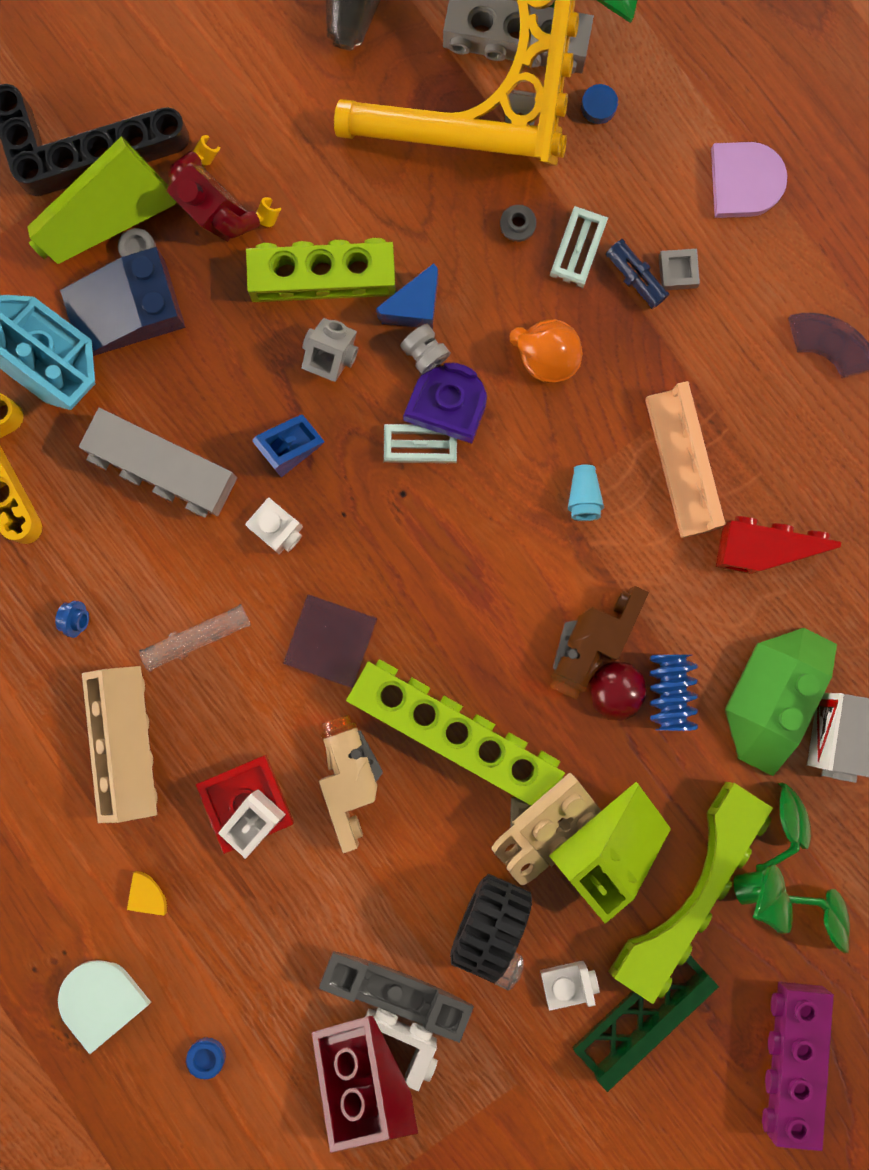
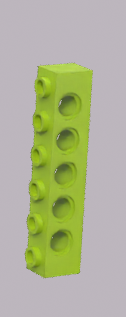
(368, 697)

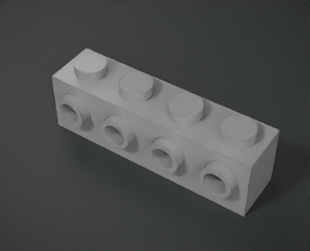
(158, 462)

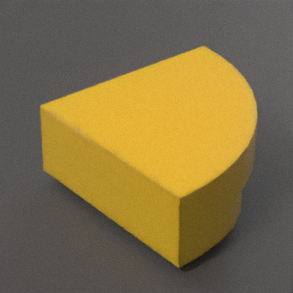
(146, 895)

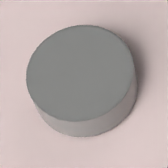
(135, 241)

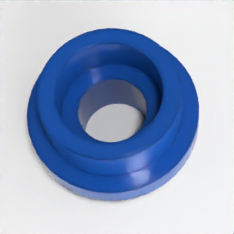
(72, 618)

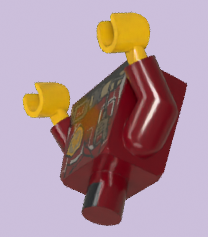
(209, 201)

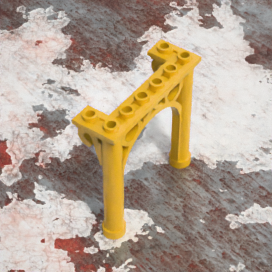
(464, 127)

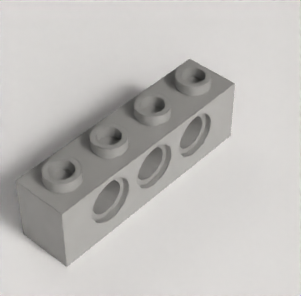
(502, 19)

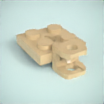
(538, 831)

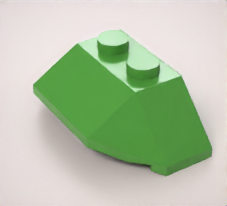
(779, 696)

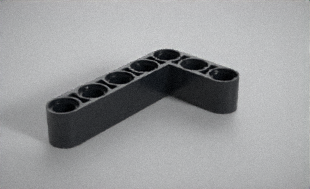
(80, 147)

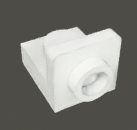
(275, 526)
(569, 985)

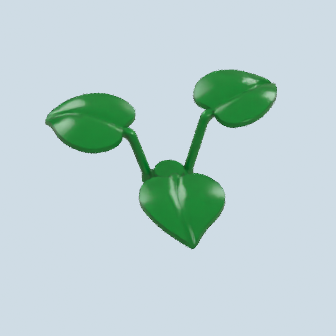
(768, 887)

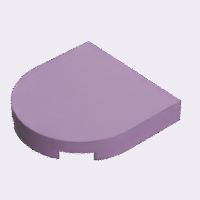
(746, 179)

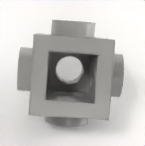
(329, 349)

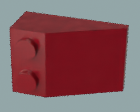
(361, 1086)

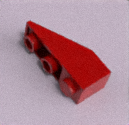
(756, 548)

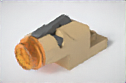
(353, 778)

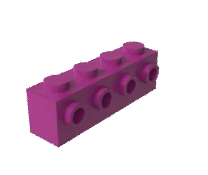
(798, 1066)

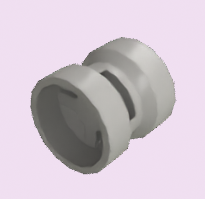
(425, 348)

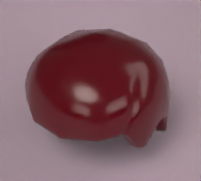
(618, 690)

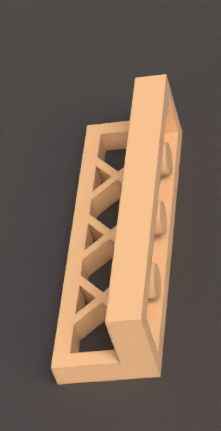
(685, 461)

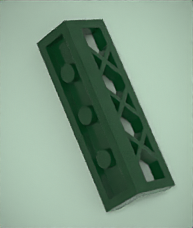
(648, 1033)

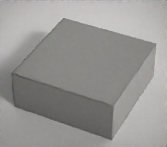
(679, 269)

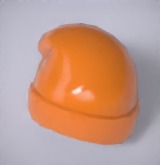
(549, 350)

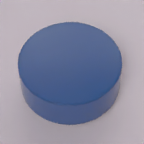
(599, 103)
(205, 1058)

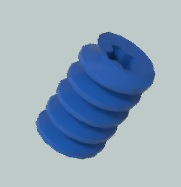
(673, 692)

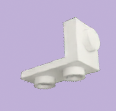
(422, 1063)

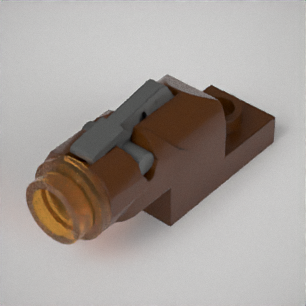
(593, 636)

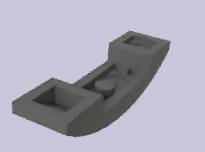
(397, 993)

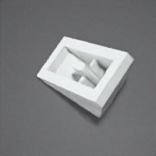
(251, 823)

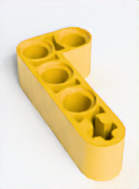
(17, 500)

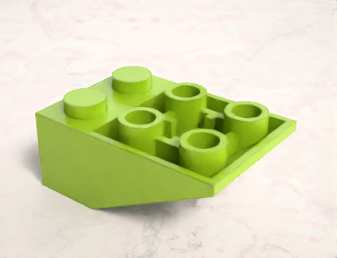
(614, 852)

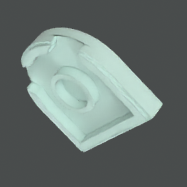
(99, 1001)

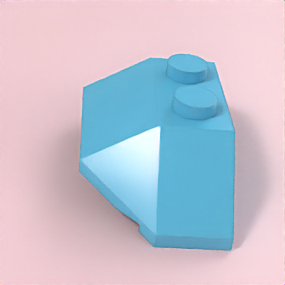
(44, 352)

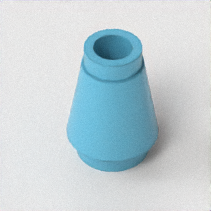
(585, 494)

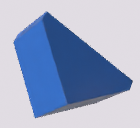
(413, 303)
(288, 443)

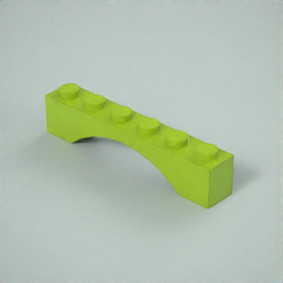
(651, 958)

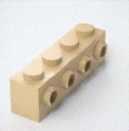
(119, 744)

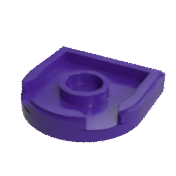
(448, 401)

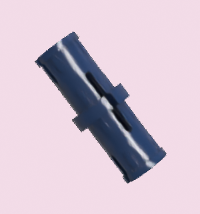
(621, 255)

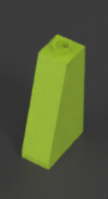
(99, 204)

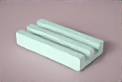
(569, 275)
(390, 429)

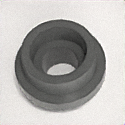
(518, 233)

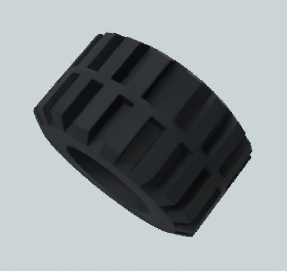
(491, 928)

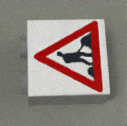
(841, 737)

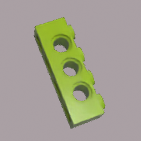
(339, 282)

